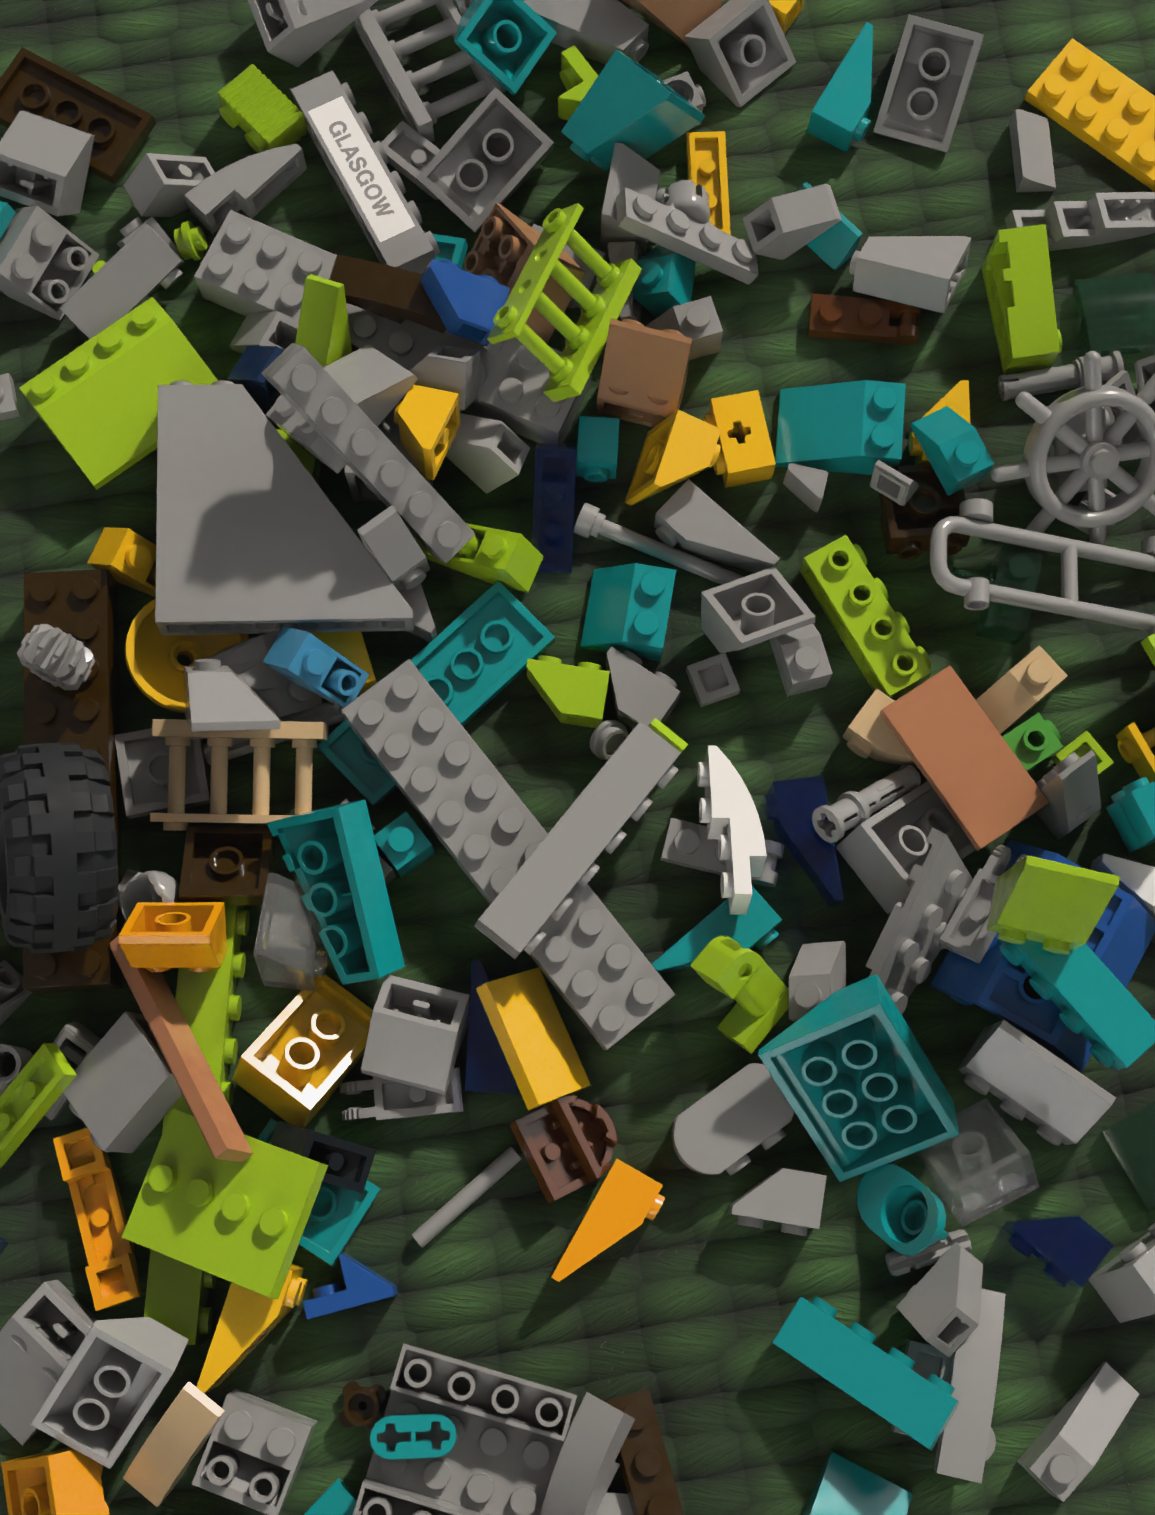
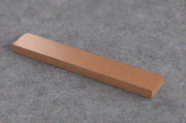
(185, 1061)

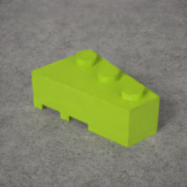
(1022, 299)

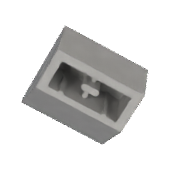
(44, 164)
(42, 261)
(415, 1034)
(254, 1452)

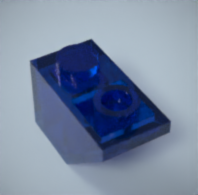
(1063, 1244)

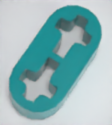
(415, 1447)

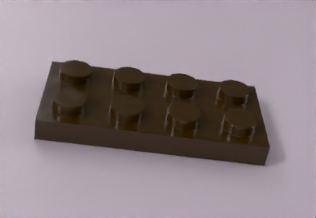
(63, 97)

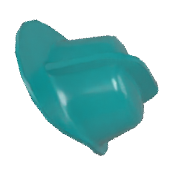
(901, 1209)

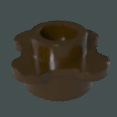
(353, 1396)

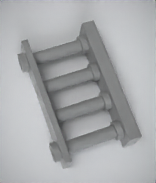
(405, 85)

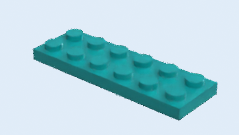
(464, 667)

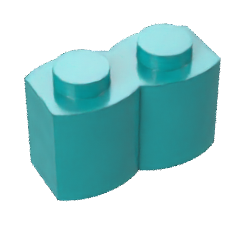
(1135, 814)

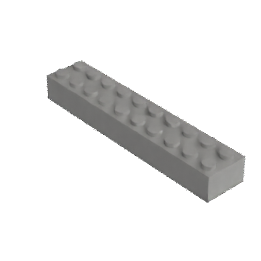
(266, 271)
(490, 839)

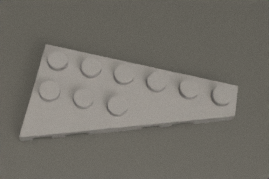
(914, 926)

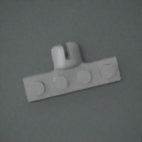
(685, 228)

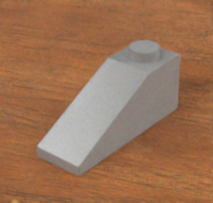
(707, 531)
(1079, 1433)

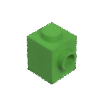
(1034, 741)

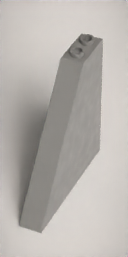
(250, 531)

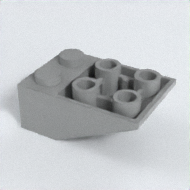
(301, 27)
(35, 1352)

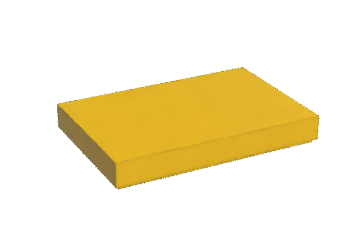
(533, 1037)

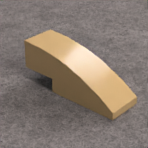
(173, 1444)

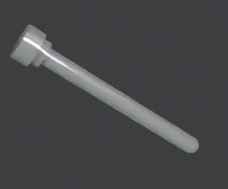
(594, 523)

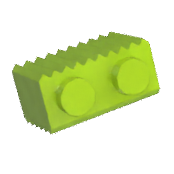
(261, 111)

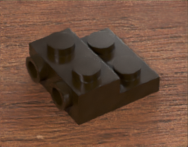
(910, 526)
(226, 864)

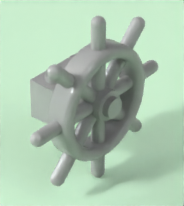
(1077, 450)

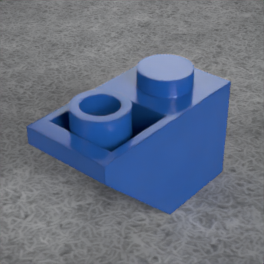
(463, 299)

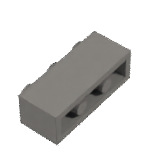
(123, 282)

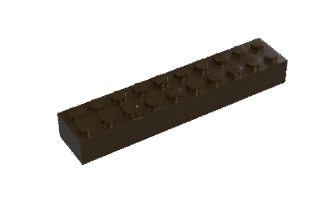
(87, 608)

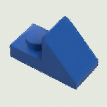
(361, 1288)

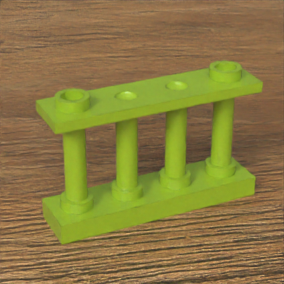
(586, 338)

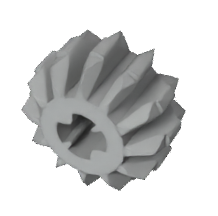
(56, 657)

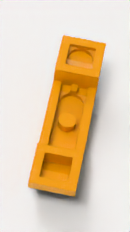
(100, 1218)

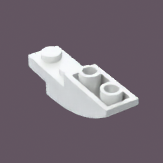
(735, 824)

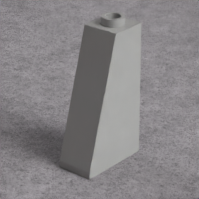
(595, 27)

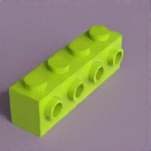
(865, 619)

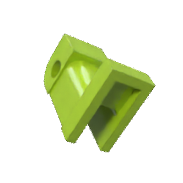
(750, 982)

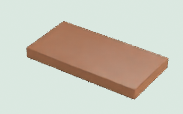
(964, 758)

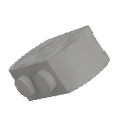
(731, 1122)

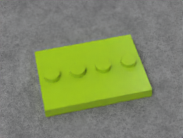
(225, 1213)

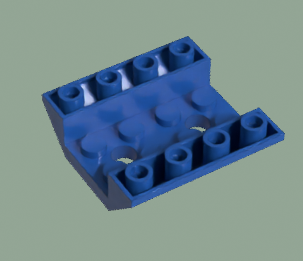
(998, 984)

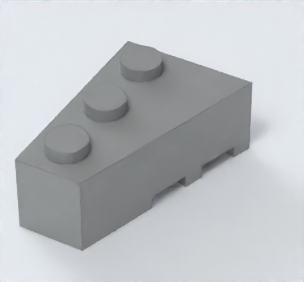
(1129, 1280)

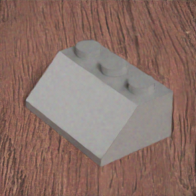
(1034, 1084)
(110, 1386)

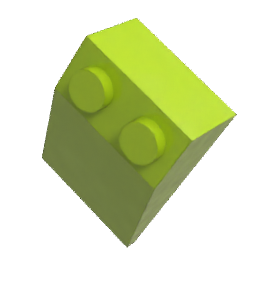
(1049, 903)

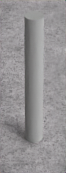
(466, 1197)

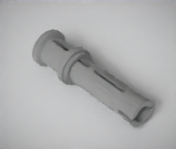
(1056, 378)
(856, 807)

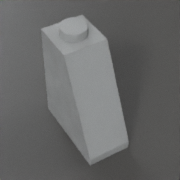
(911, 269)

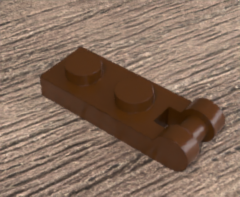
(862, 320)

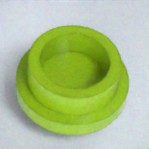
(190, 241)

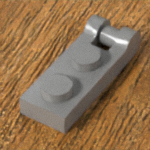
(689, 847)

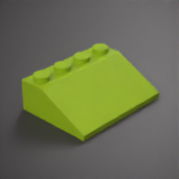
(106, 390)

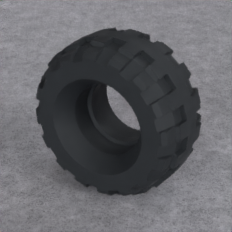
(56, 848)

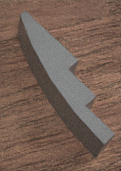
(1092, 222)
(974, 1376)

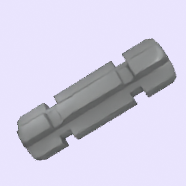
(901, 1264)

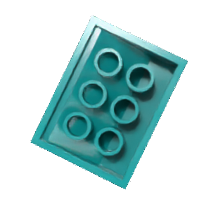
(860, 1081)

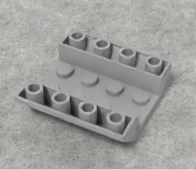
(502, 1450)

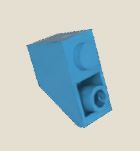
(315, 666)

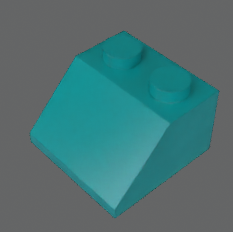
(504, 39)
(629, 609)

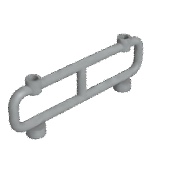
(976, 520)

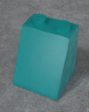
(628, 108)

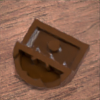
(566, 1144)

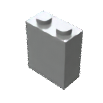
(123, 1086)

